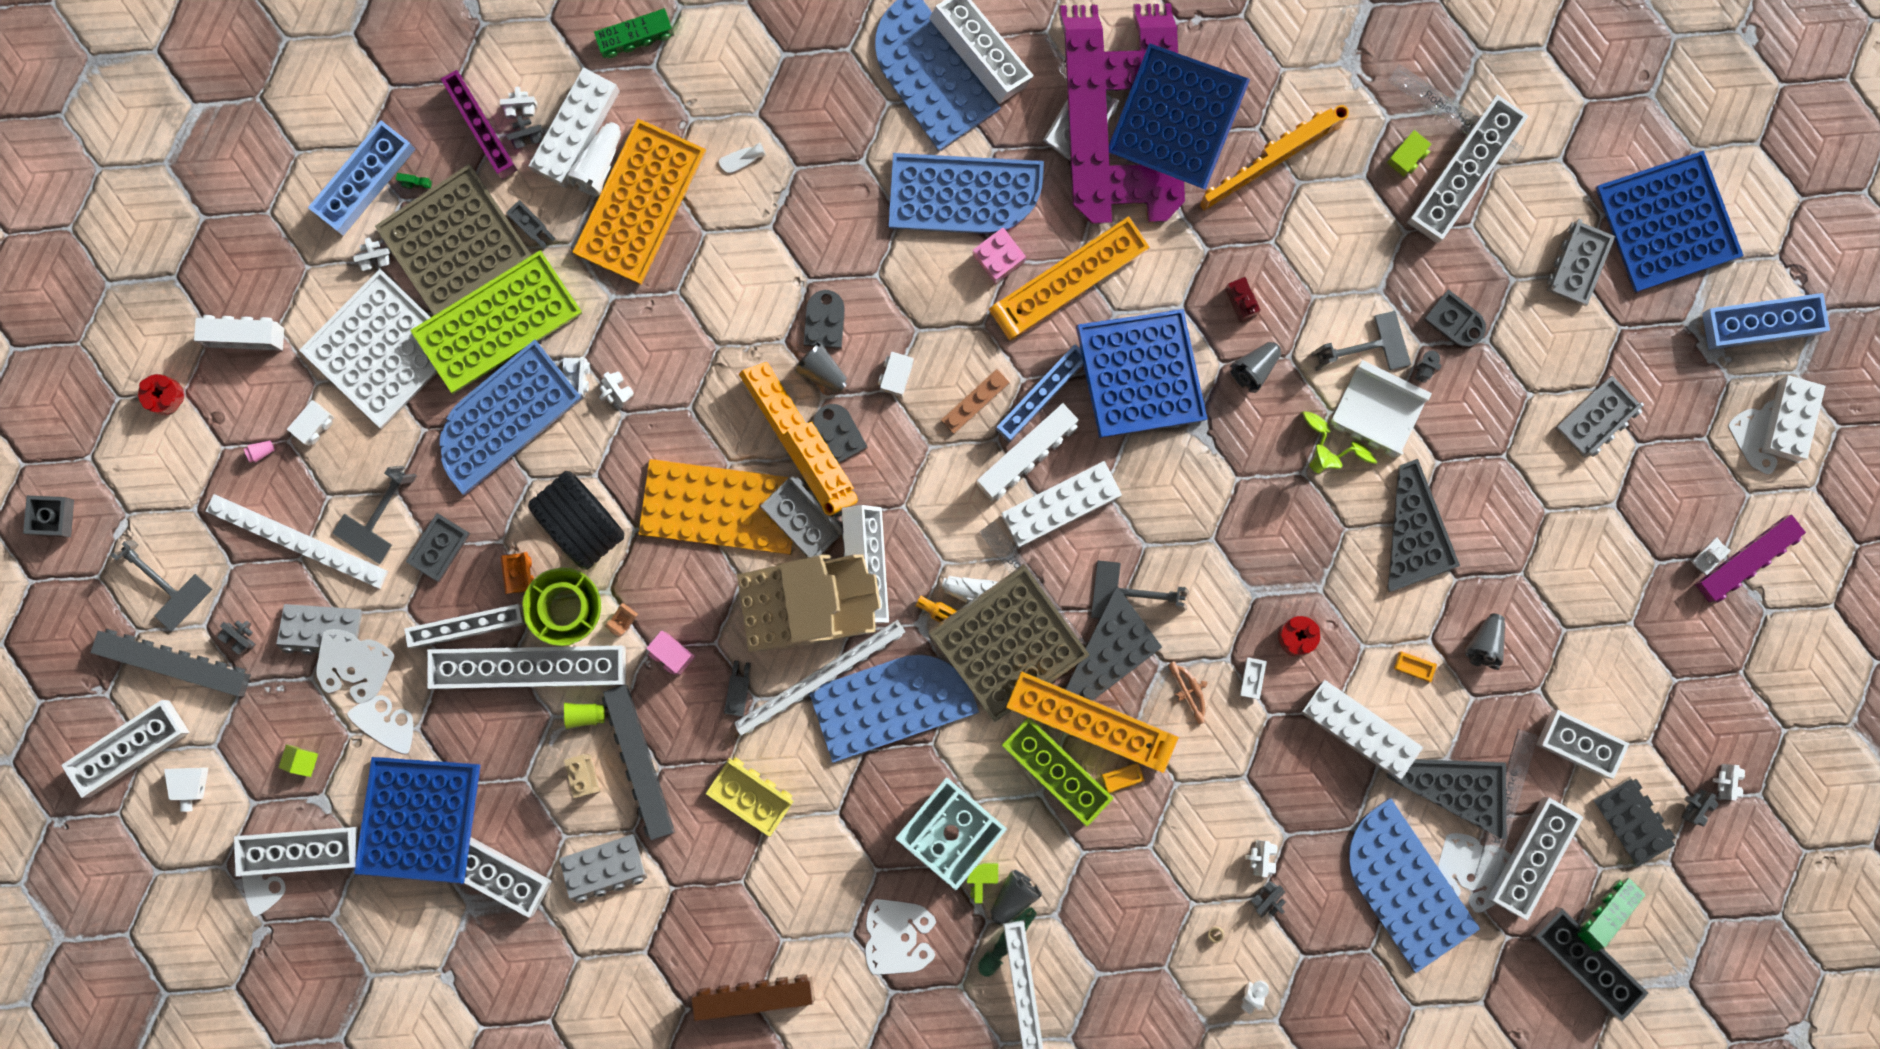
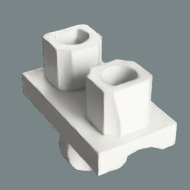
(518, 100)
(364, 258)
(611, 390)
(1710, 556)
(1728, 782)
(1260, 858)
(1254, 996)

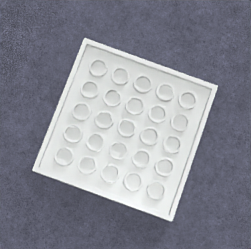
(372, 350)

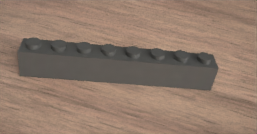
(171, 663)
(638, 761)

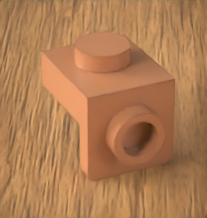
(621, 620)

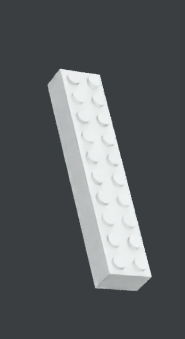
(526, 667)

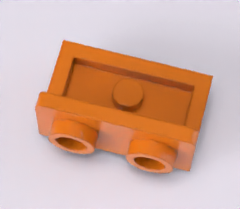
(516, 572)

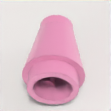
(258, 451)

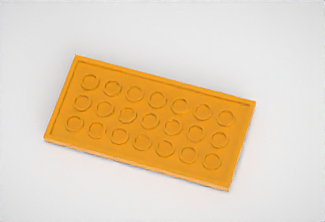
(639, 201)
(711, 507)

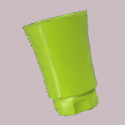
(583, 714)

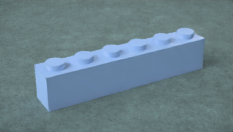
(1041, 394)

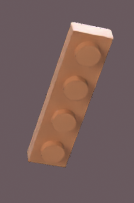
(975, 401)

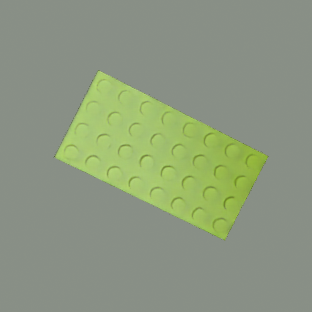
(496, 322)

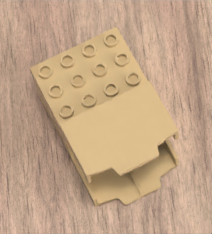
(808, 602)

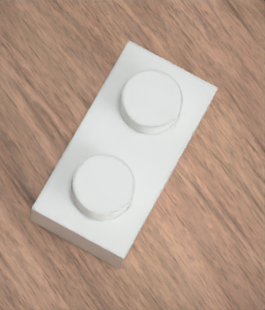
(1253, 678)

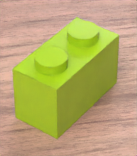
(1410, 151)

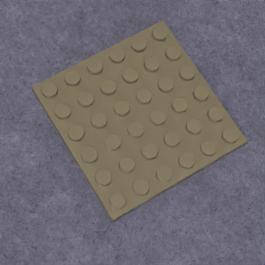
(452, 239)
(1005, 633)

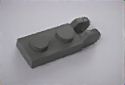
(529, 223)
(737, 691)

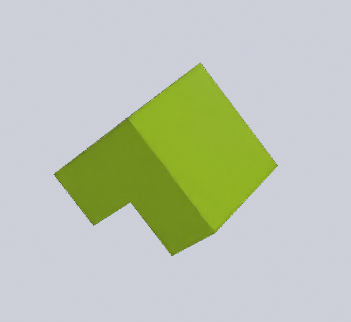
(298, 760)

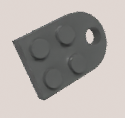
(1454, 320)
(823, 321)
(839, 432)

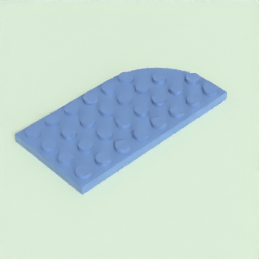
(930, 74)
(962, 192)
(504, 416)
(890, 704)
(1406, 887)

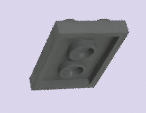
(438, 547)

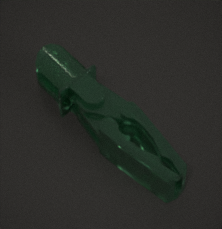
(992, 960)

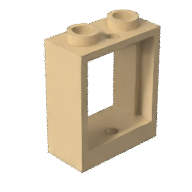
(585, 776)

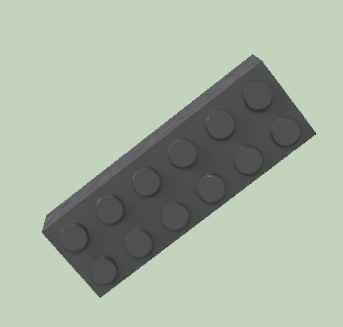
(1592, 970)

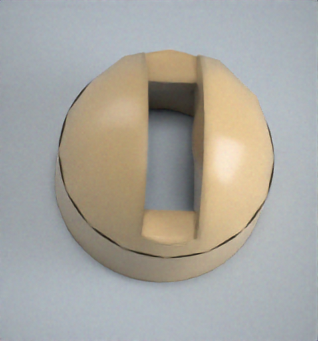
(1218, 938)

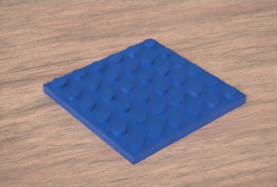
(1178, 115)
(1669, 221)
(1141, 373)
(417, 819)

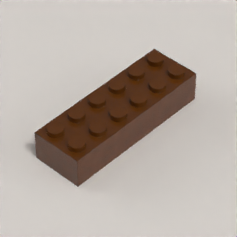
(753, 998)

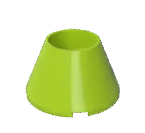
(538, 603)

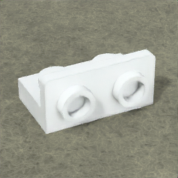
(576, 372)

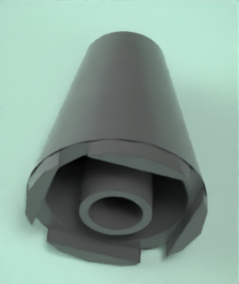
(1256, 366)
(822, 369)
(1014, 897)

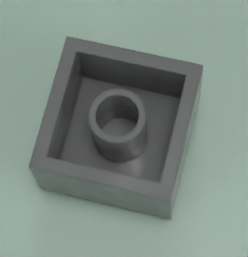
(48, 516)

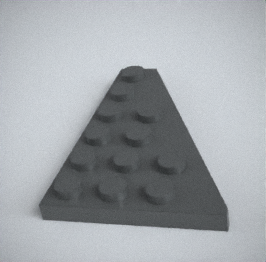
(1419, 536)
(1115, 649)
(1464, 788)

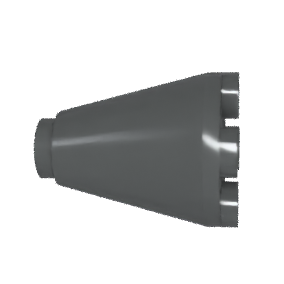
(1488, 643)

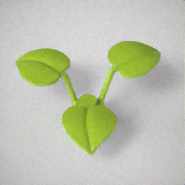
(1324, 458)

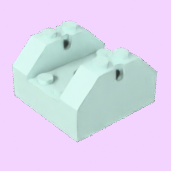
(948, 858)

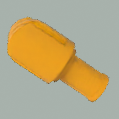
(937, 611)

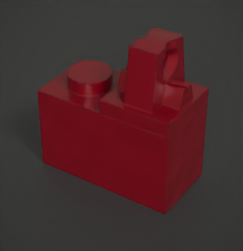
(1242, 299)

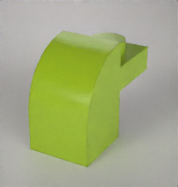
(982, 874)

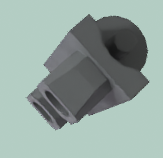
(516, 137)
(1427, 366)
(243, 642)
(1698, 806)
(1275, 893)

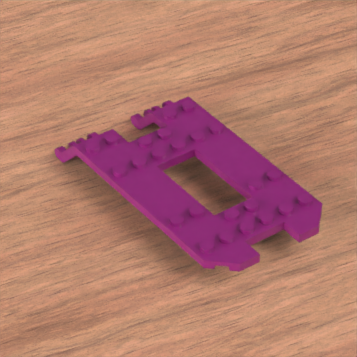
(1089, 76)

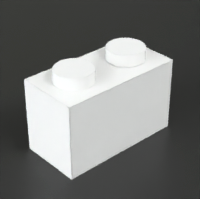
(896, 374)
(311, 423)

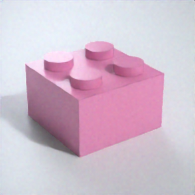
(999, 255)
(670, 652)

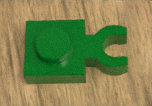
(409, 181)

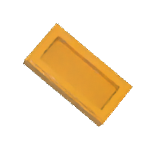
(1415, 666)
(1123, 777)

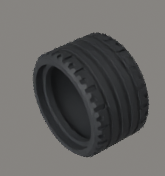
(576, 520)

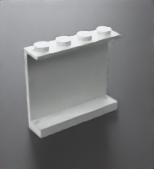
(1379, 409)

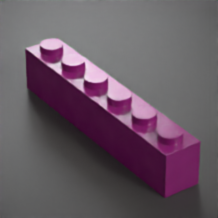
(479, 124)
(1750, 558)

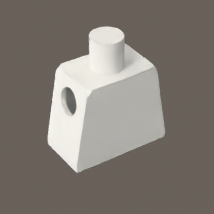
(186, 785)

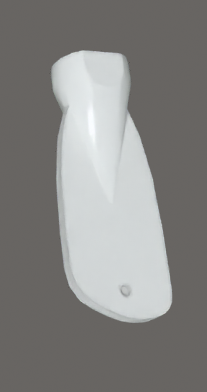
(741, 158)

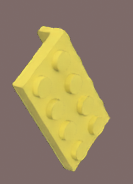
(750, 796)

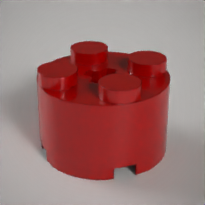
(163, 404)
(1289, 641)

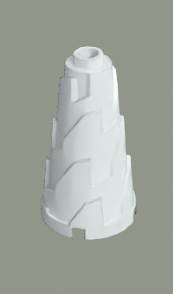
(594, 162)
(966, 588)

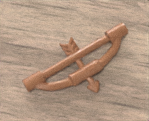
(1199, 715)

